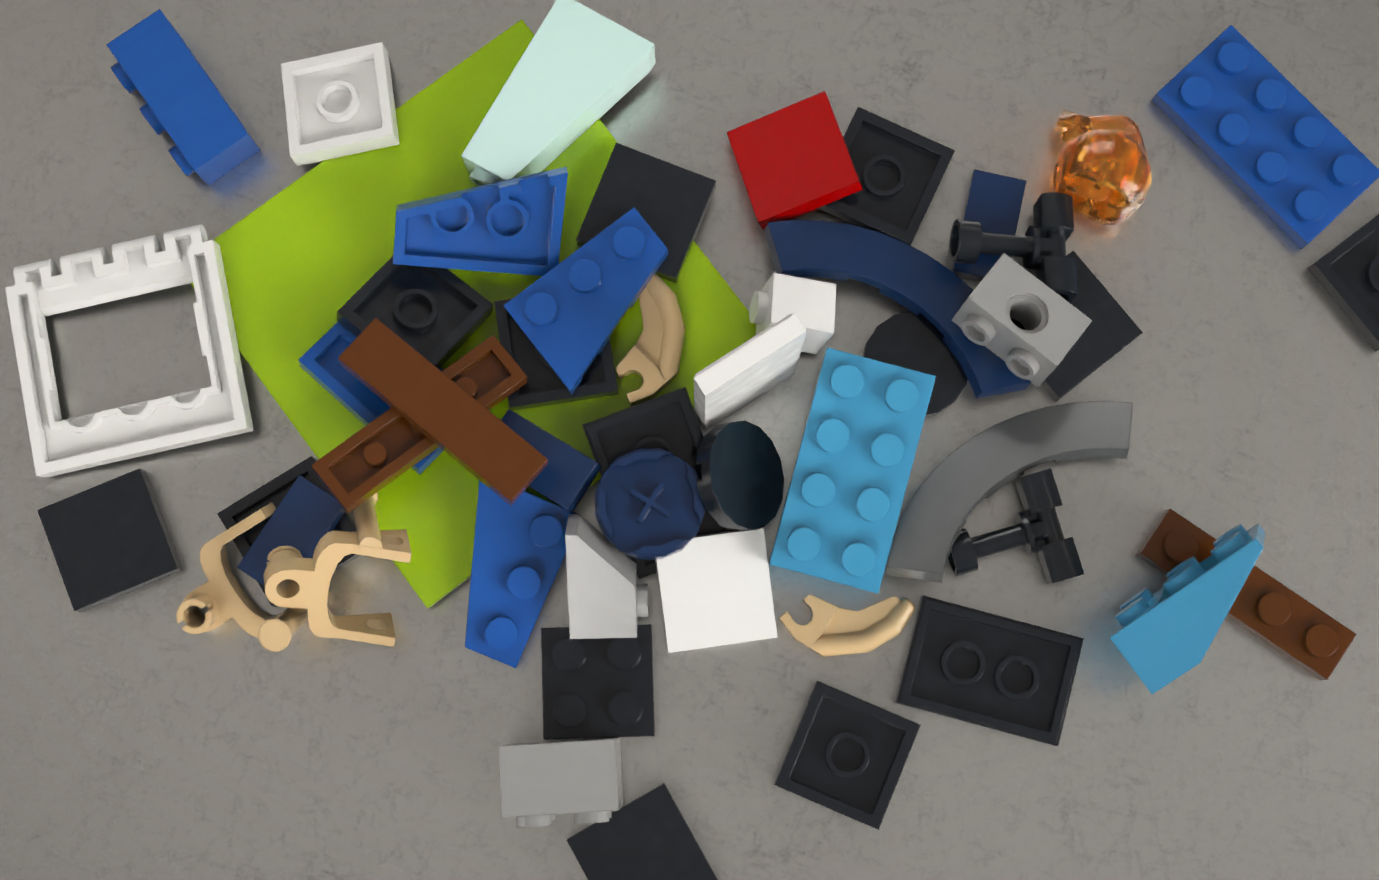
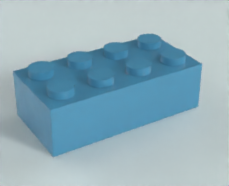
(852, 470)

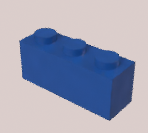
(181, 99)

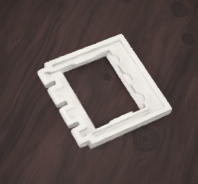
(143, 426)

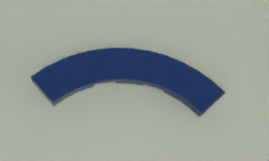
(901, 274)

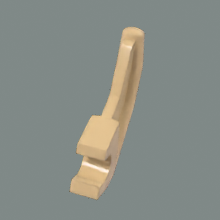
(660, 345)
(845, 631)

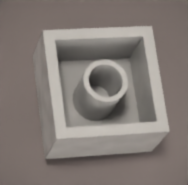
(561, 779)

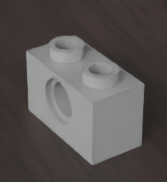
(1048, 320)

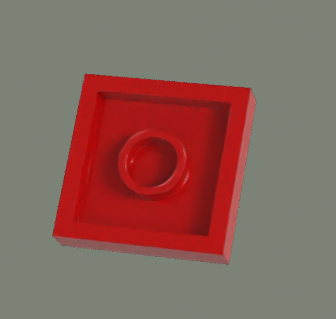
(794, 160)

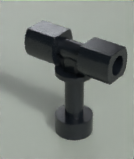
(1040, 248)
(1035, 530)

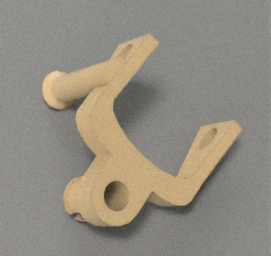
(305, 582)
(228, 600)

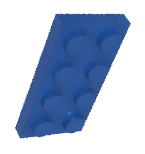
(1266, 136)

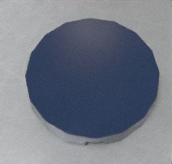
(649, 504)

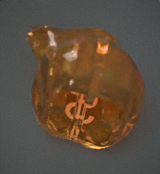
(1102, 166)

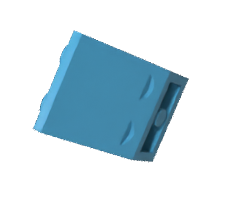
(1174, 627)

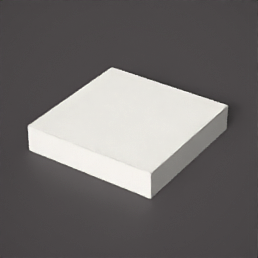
(339, 104)
(717, 591)

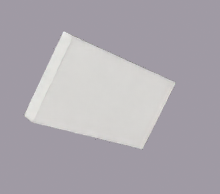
(748, 371)

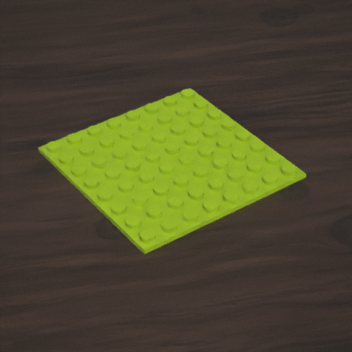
(336, 227)

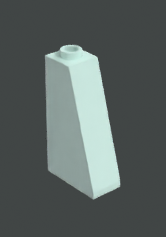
(556, 92)

